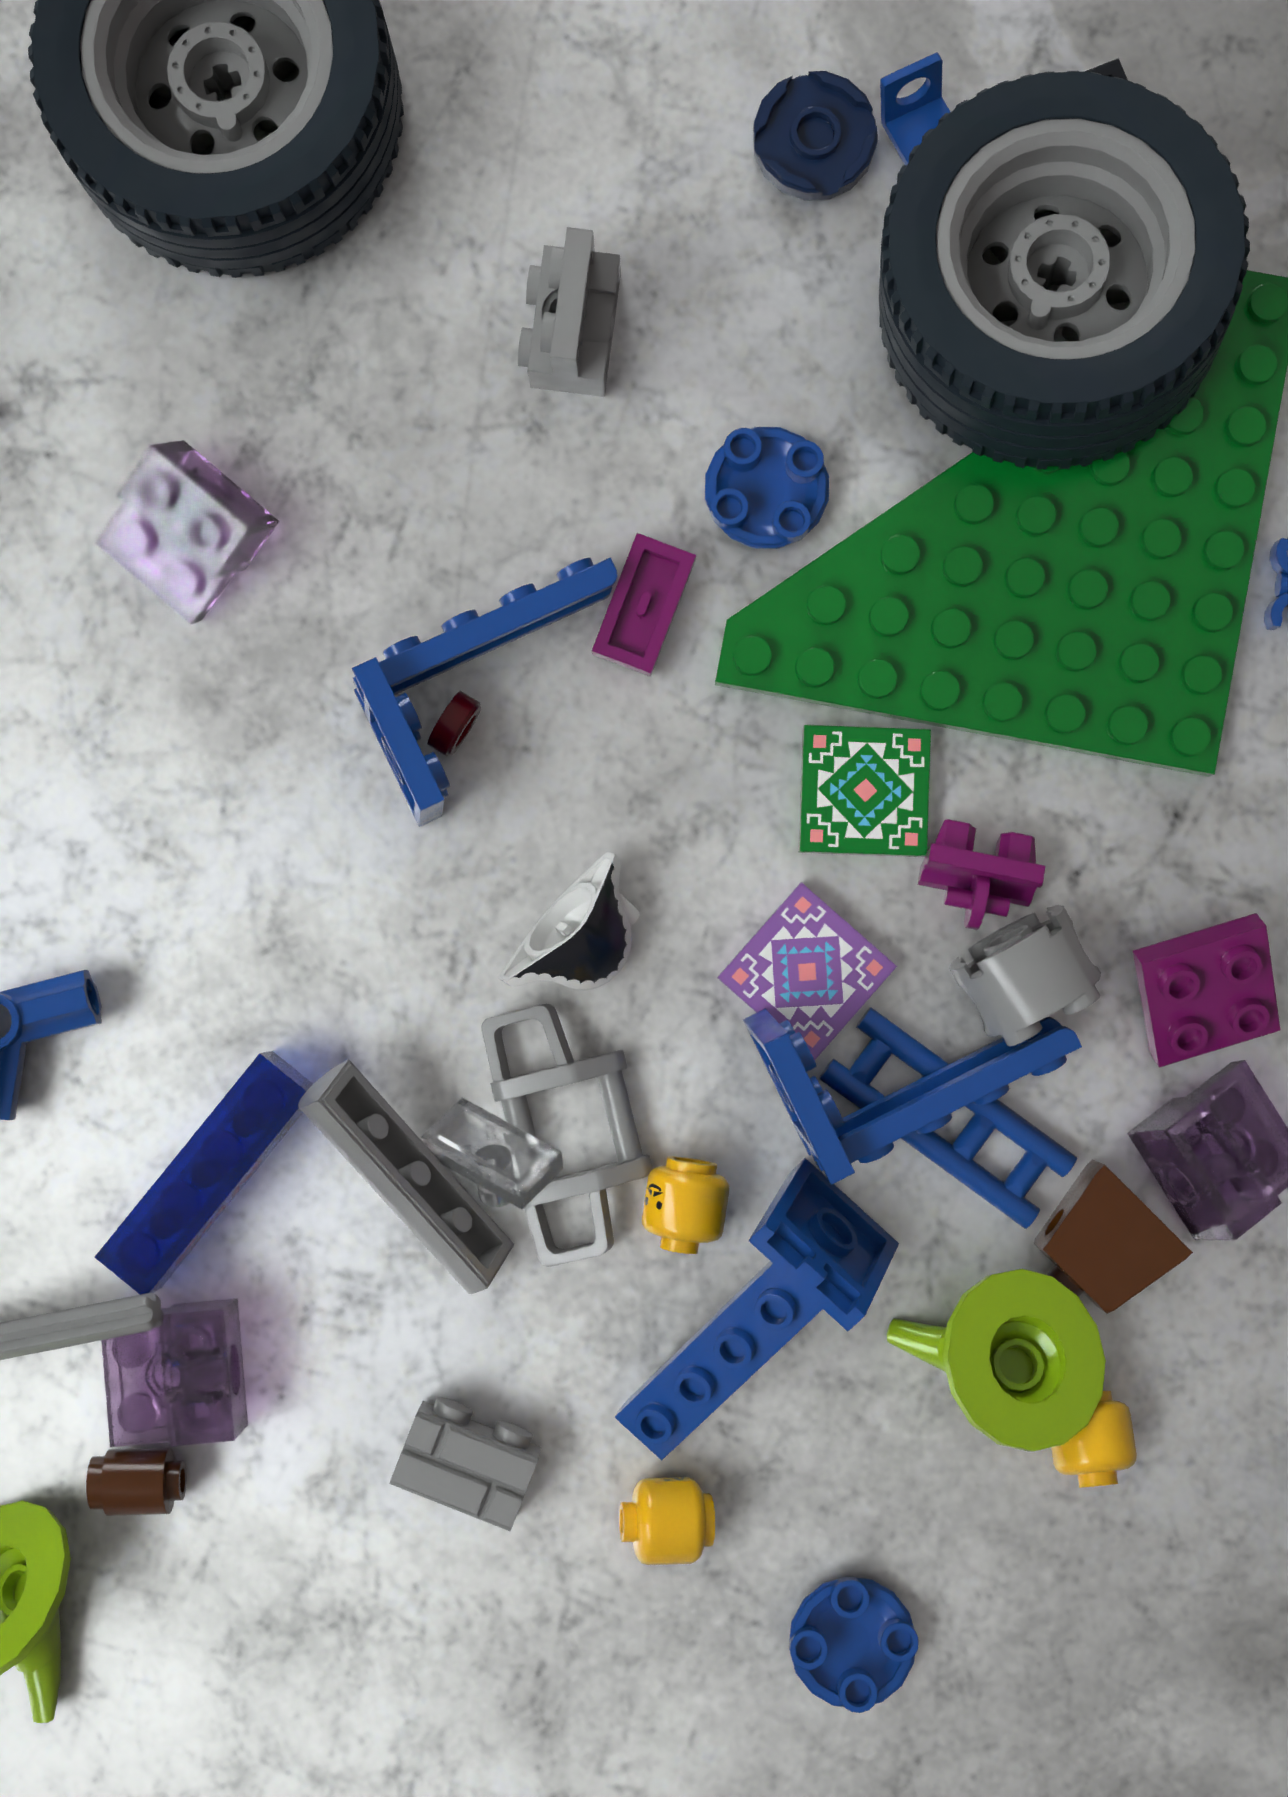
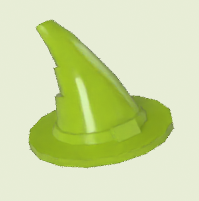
(1016, 1358)
(32, 1586)

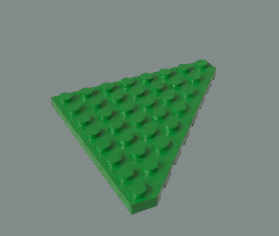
(1053, 598)

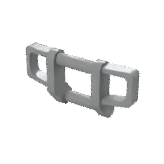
(512, 1094)

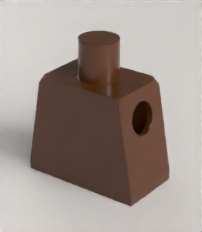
(1107, 1240)

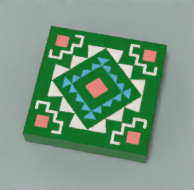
(864, 791)

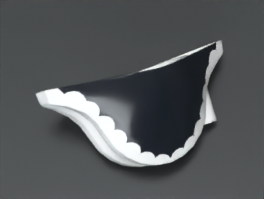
(581, 935)

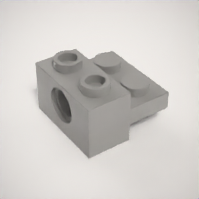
(567, 290)

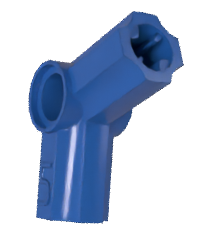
(39, 1013)

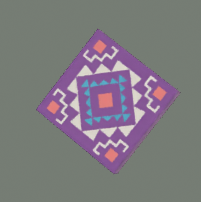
(807, 969)

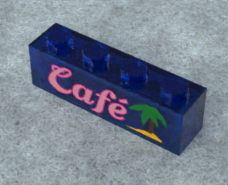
(206, 1174)

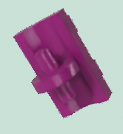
(981, 880)

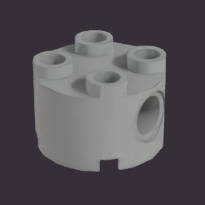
(1028, 975)

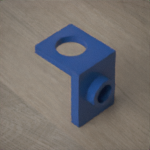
(912, 116)

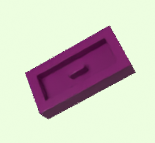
(643, 604)

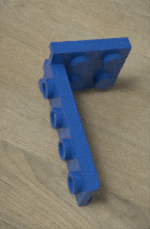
(463, 640)
(916, 1107)
(820, 1259)

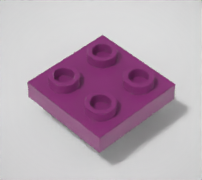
(1207, 990)

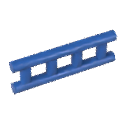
(959, 1156)

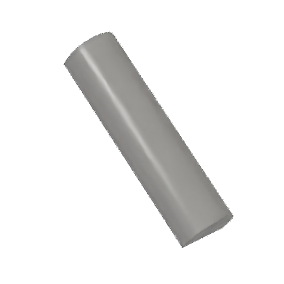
(407, 1176)

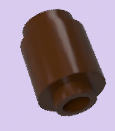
(135, 1481)

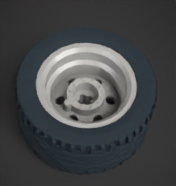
(1100, 160)
(250, 199)

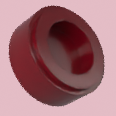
(454, 724)

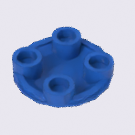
(767, 487)
(852, 1643)

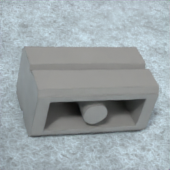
(467, 1462)

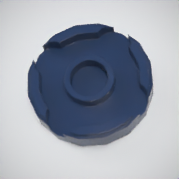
(814, 135)

